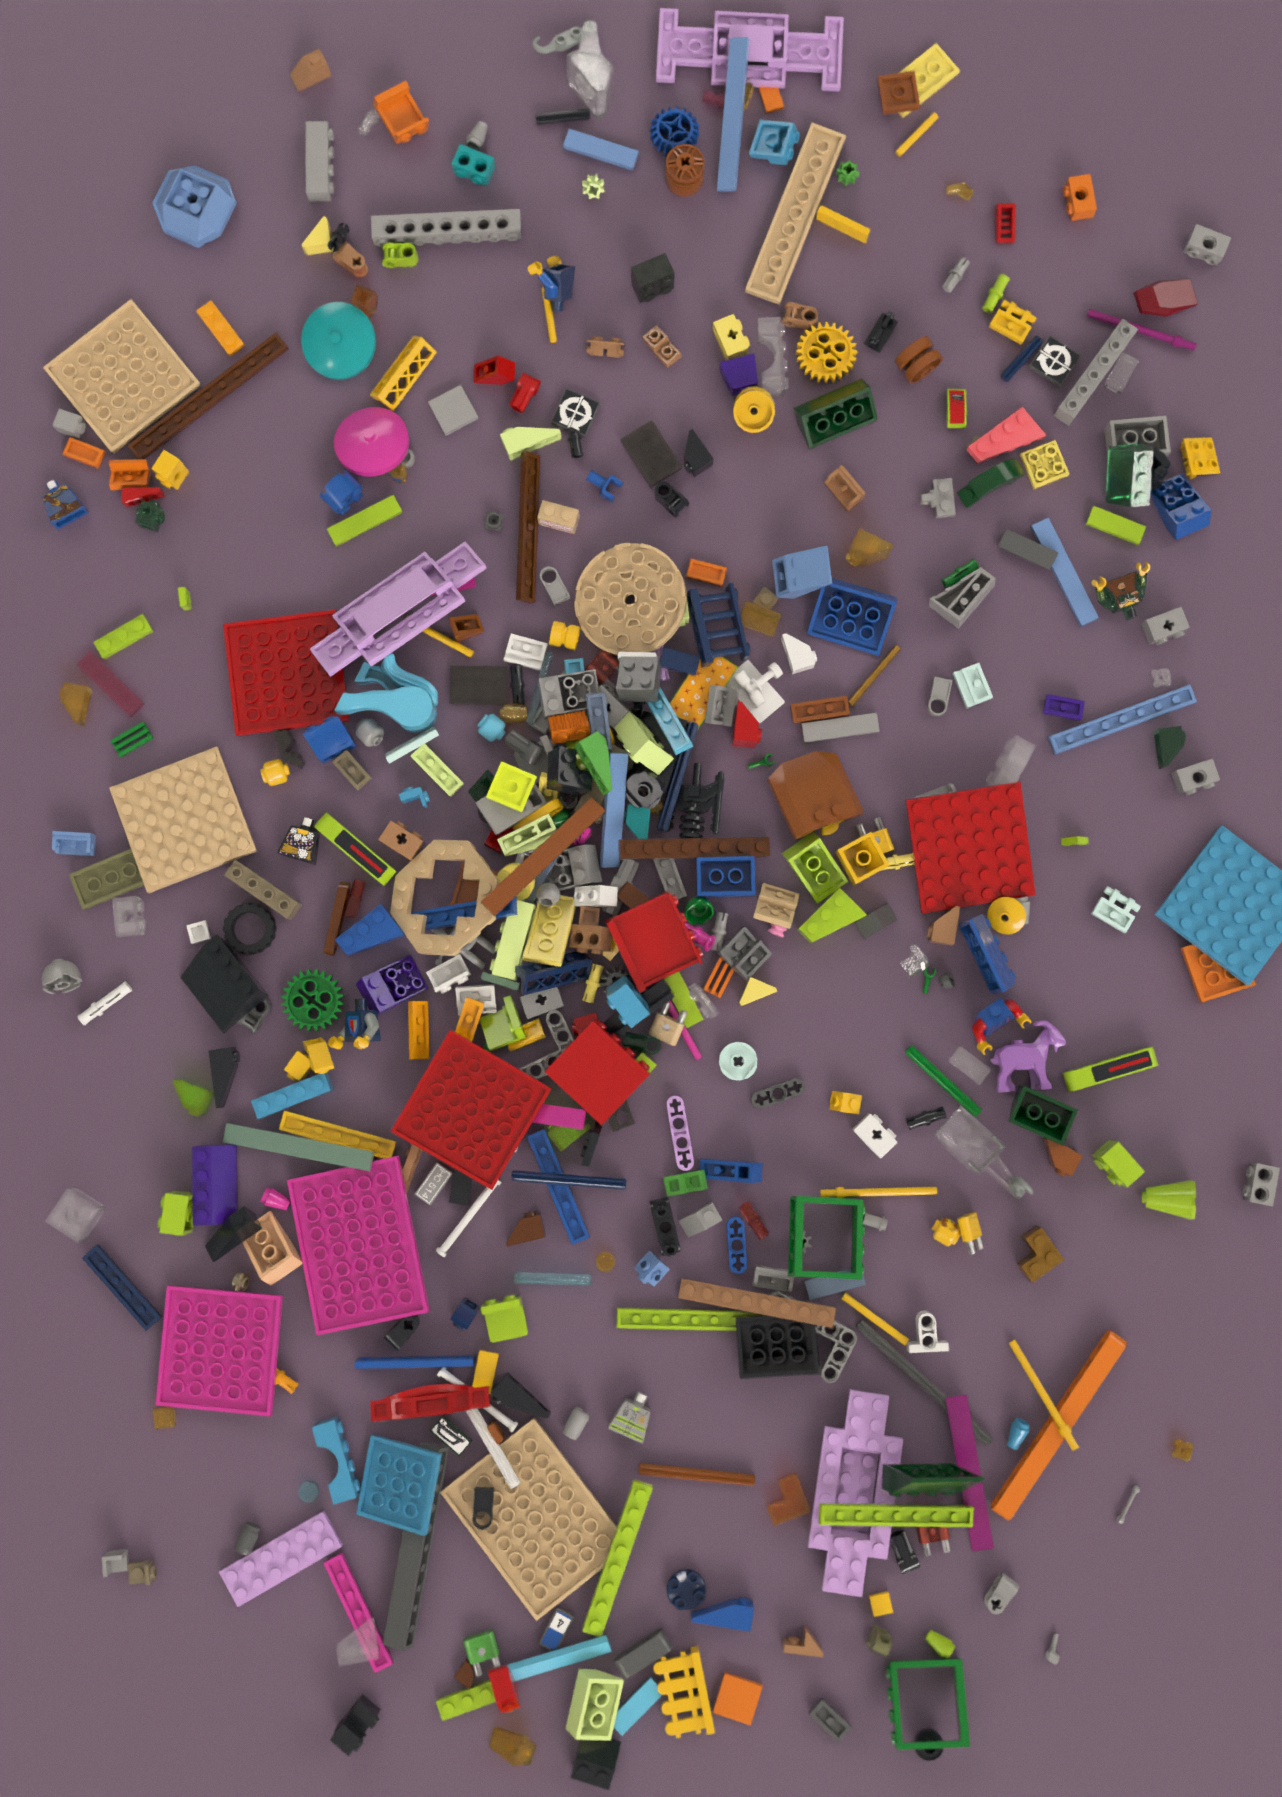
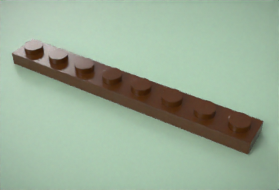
(528, 527)
(693, 847)

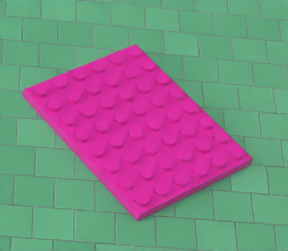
(358, 1246)

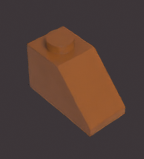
(1062, 1158)

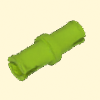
(995, 293)

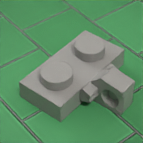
(940, 498)

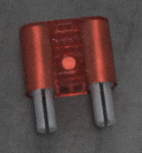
(605, 666)
(933, 1534)

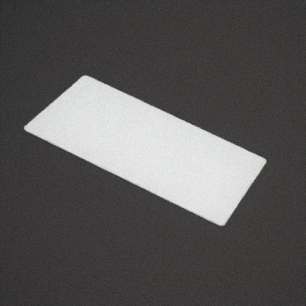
(773, 699)

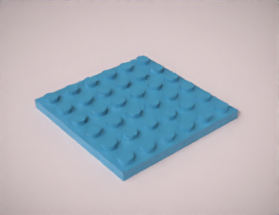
(1229, 905)

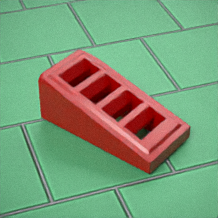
(1011, 208)
(135, 495)

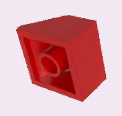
(745, 728)

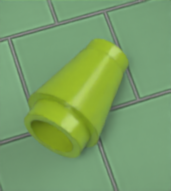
(941, 1644)

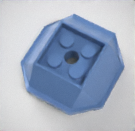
(196, 221)

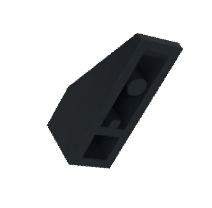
(223, 1070)
(233, 1232)
(516, 1396)

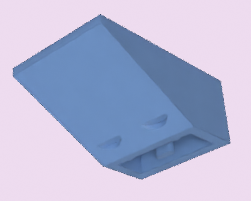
(802, 572)

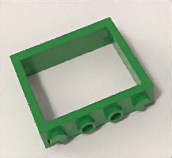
(796, 1237)
(960, 1701)

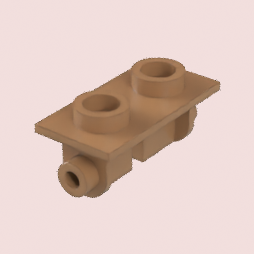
(598, 345)

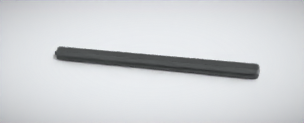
(916, 1375)

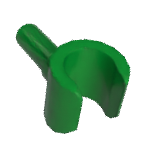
(762, 762)
(927, 979)

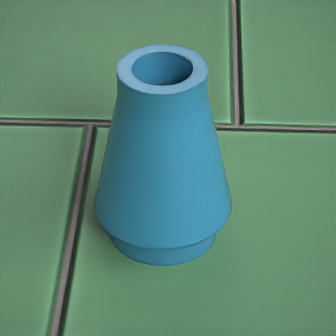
(1018, 1432)

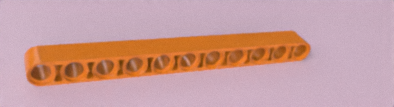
(1048, 1438)

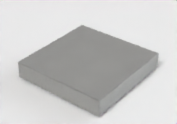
(453, 410)

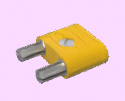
(882, 836)
(970, 1231)

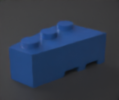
(371, 931)

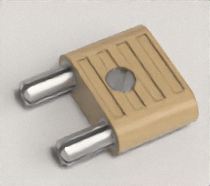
(666, 1027)

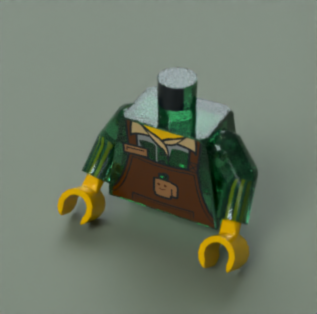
(1123, 592)

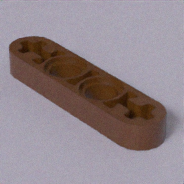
(337, 918)

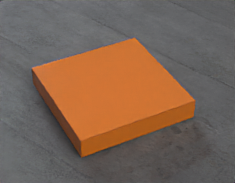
(737, 1698)

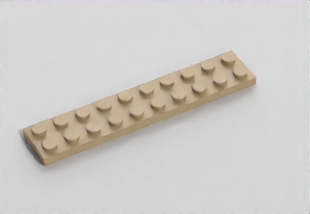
(795, 213)

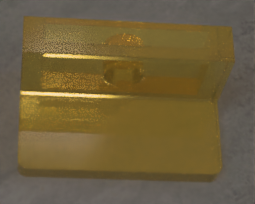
(760, 618)

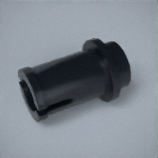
(575, 445)
(637, 708)

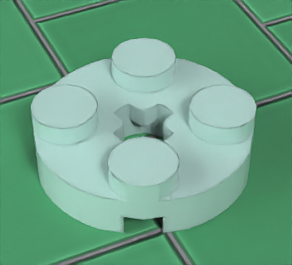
(736, 1050)

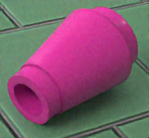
(274, 1199)

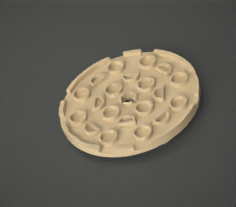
(625, 572)

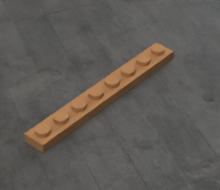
(757, 1303)

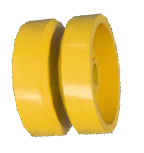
(745, 401)

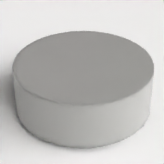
(409, 459)

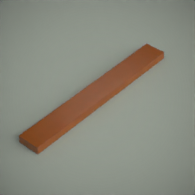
(542, 857)

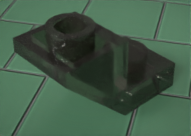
(285, 743)

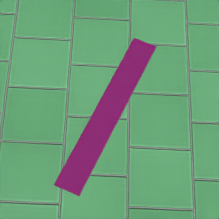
(967, 1458)

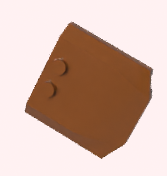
(814, 792)

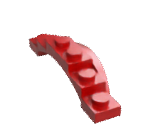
(430, 1401)

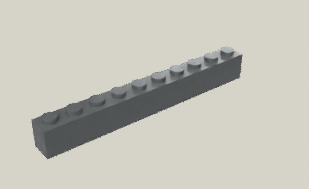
(412, 1571)

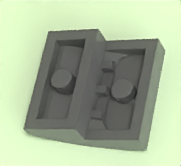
(744, 953)

